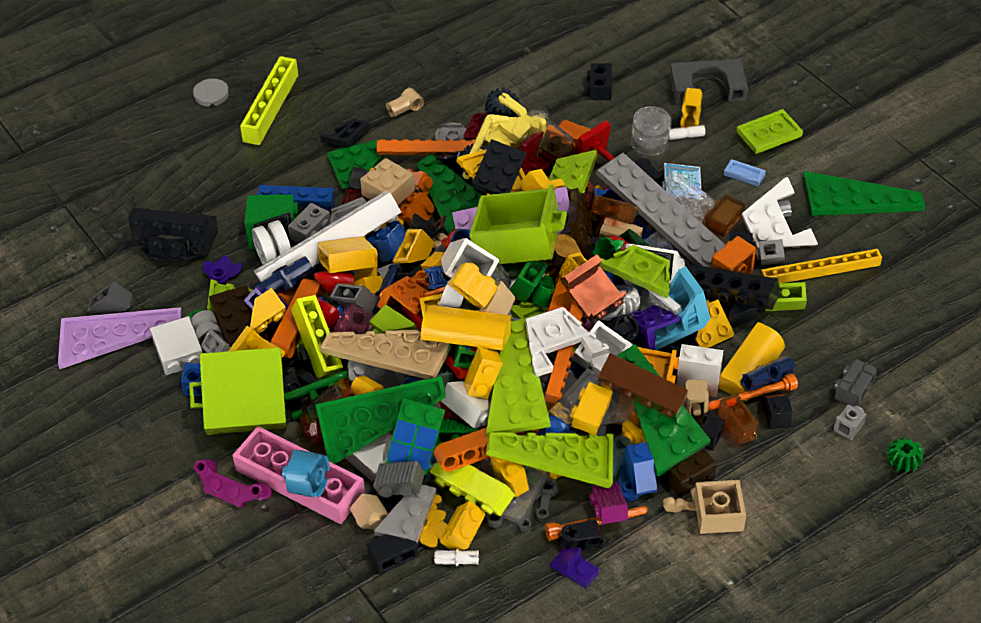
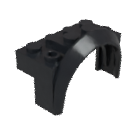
(195, 228)

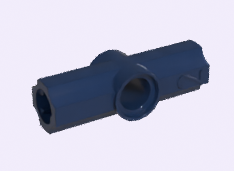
(286, 276)
(767, 373)

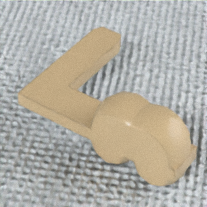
(679, 504)

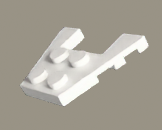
(768, 223)
(556, 331)

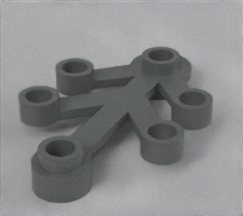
(544, 494)

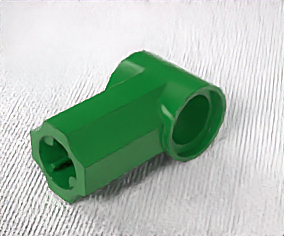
(543, 291)

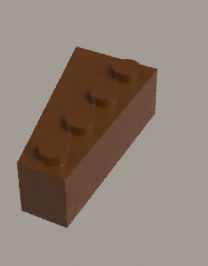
(642, 386)

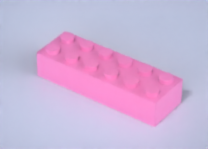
(263, 460)

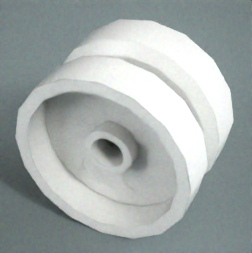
(270, 242)

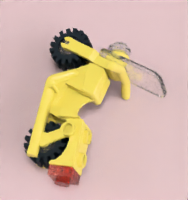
(506, 128)

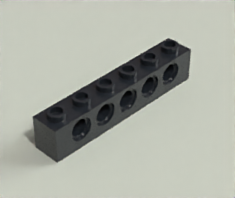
(736, 286)

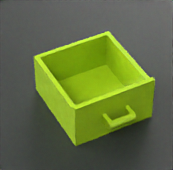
(518, 225)
(241, 391)

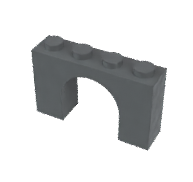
(727, 72)

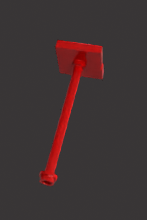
(596, 140)

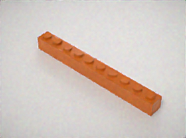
(419, 147)
(561, 363)

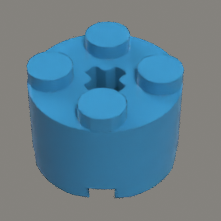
(306, 473)

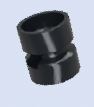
(624, 325)

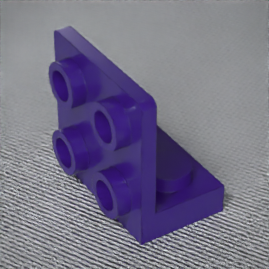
(651, 320)

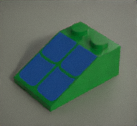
(415, 434)

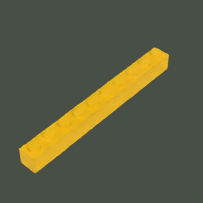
(824, 266)

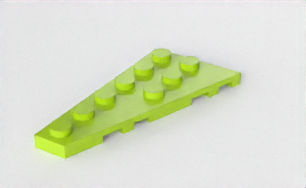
(517, 394)
(563, 454)

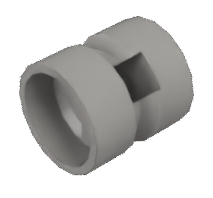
(203, 322)

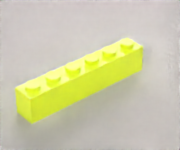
(269, 100)

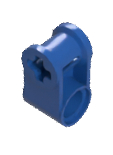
(436, 277)

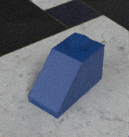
(640, 468)

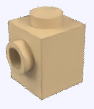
(368, 511)

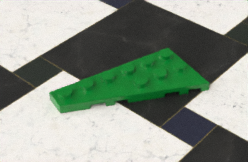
(448, 190)
(846, 196)
(362, 418)
(668, 438)

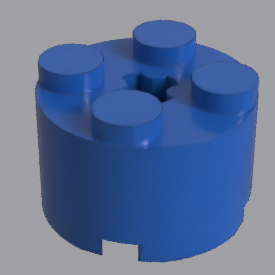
(387, 240)

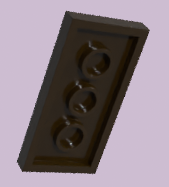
(580, 221)
(233, 313)

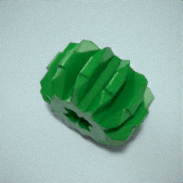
(905, 454)

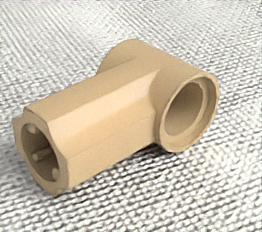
(409, 100)

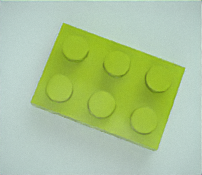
(769, 131)

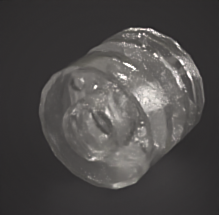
(650, 130)

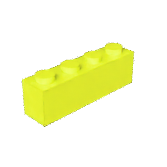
(313, 333)
(475, 487)

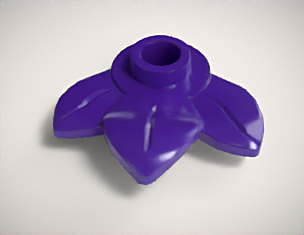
(222, 269)

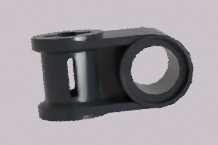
(582, 534)

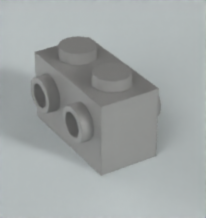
(308, 223)

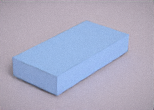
(744, 172)

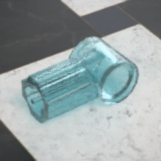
(619, 442)

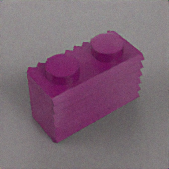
(609, 504)

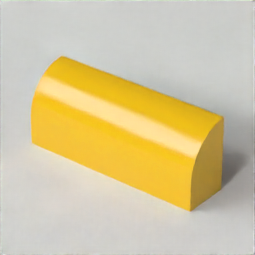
(466, 327)
(759, 348)

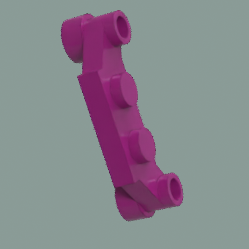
(227, 488)

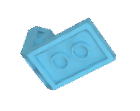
(694, 312)

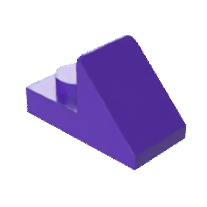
(574, 567)

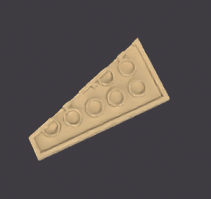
(394, 351)

